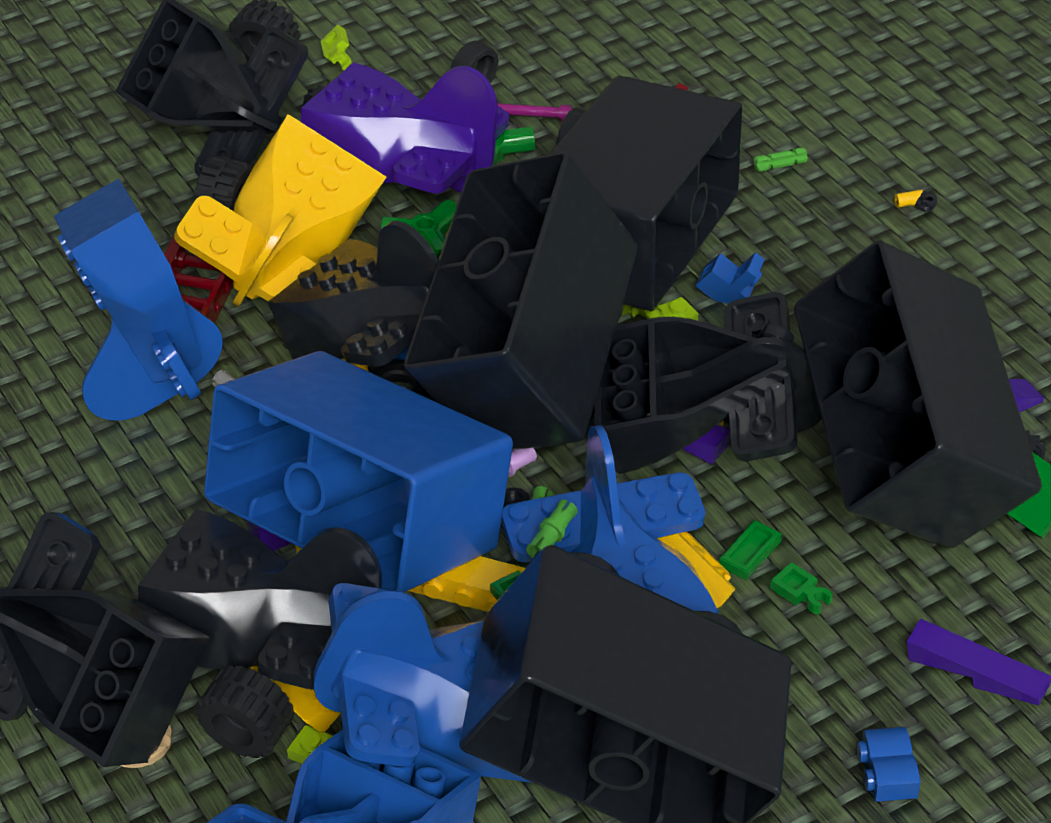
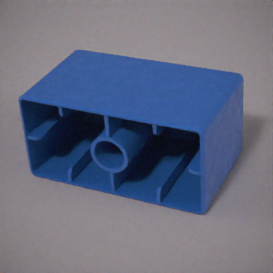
(354, 452)

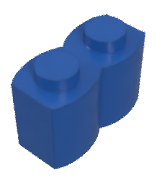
(889, 764)

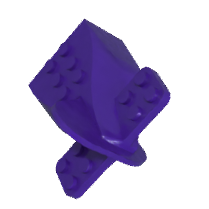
(407, 138)

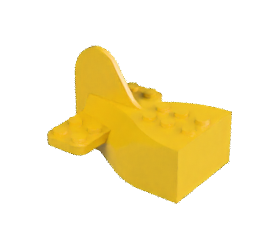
(288, 214)

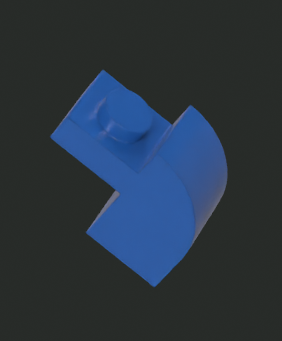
(728, 282)

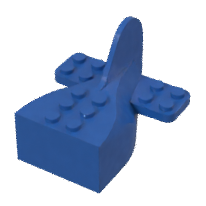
(155, 337)
(623, 525)
(398, 679)
(346, 790)

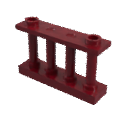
(220, 288)

